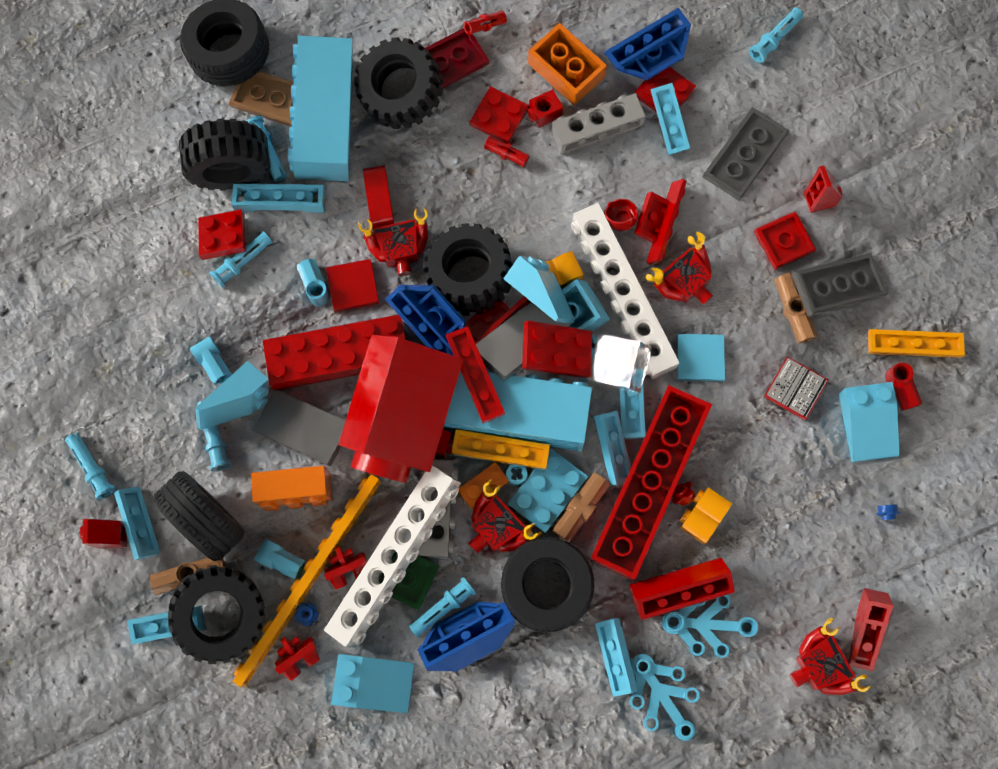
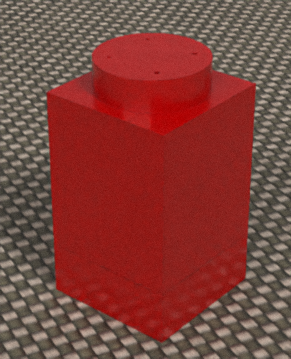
(399, 407)

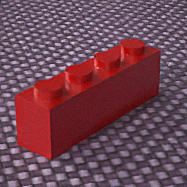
(682, 588)

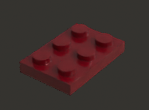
(457, 56)

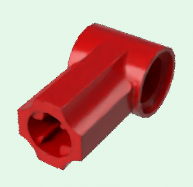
(905, 389)

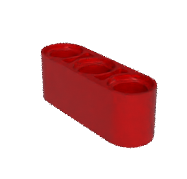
(378, 196)

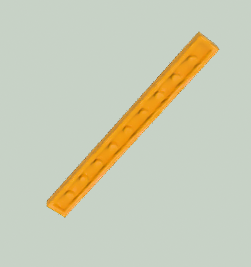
(301, 588)

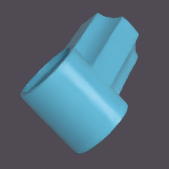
(313, 281)
(209, 357)
(275, 557)

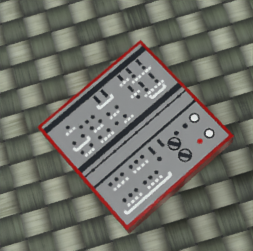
(796, 388)

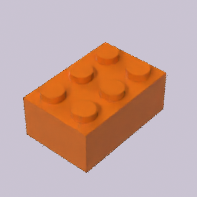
(567, 64)
(292, 487)

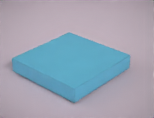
(700, 357)

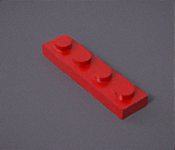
(475, 375)

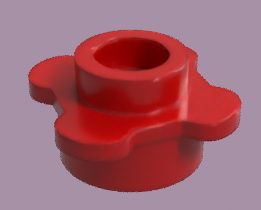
(683, 494)

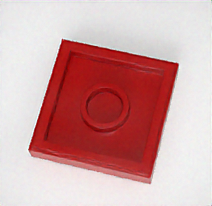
(785, 240)
(352, 285)

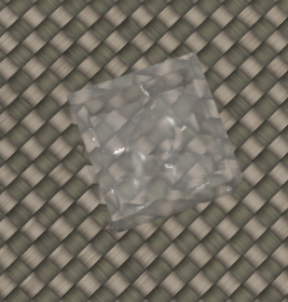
(619, 363)

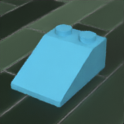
(541, 287)
(584, 306)
(234, 398)
(870, 421)
(372, 683)

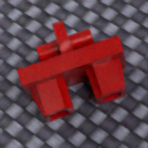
(336, 572)
(304, 650)

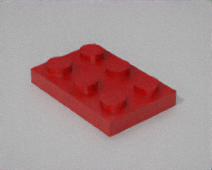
(557, 349)

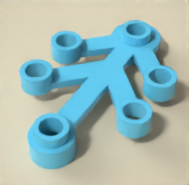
(705, 625)
(660, 693)

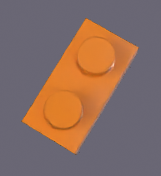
(471, 490)

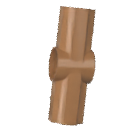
(800, 322)
(581, 507)
(169, 579)

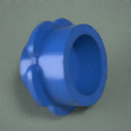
(888, 511)
(306, 620)

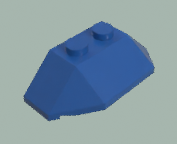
(652, 47)
(427, 314)
(466, 636)

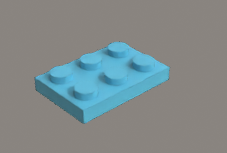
(547, 491)

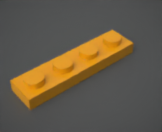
(916, 343)
(500, 449)

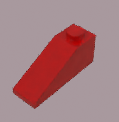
(822, 191)
(869, 628)

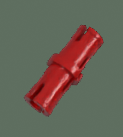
(495, 19)
(506, 151)

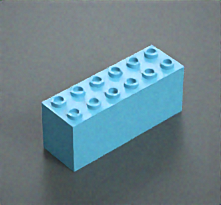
(321, 108)
(533, 411)

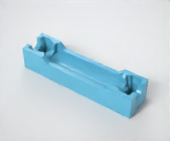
(278, 197)

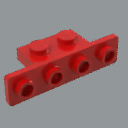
(658, 219)
(488, 321)

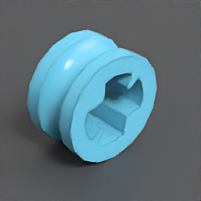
(509, 474)

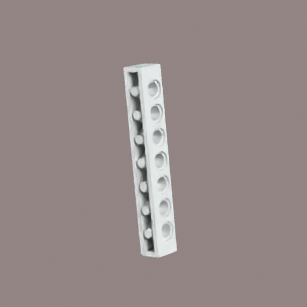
(594, 218)
(341, 624)

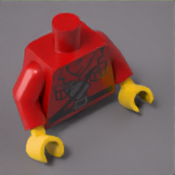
(398, 242)
(686, 275)
(497, 524)
(824, 664)

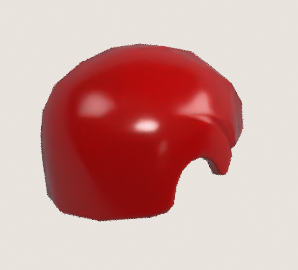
(621, 214)

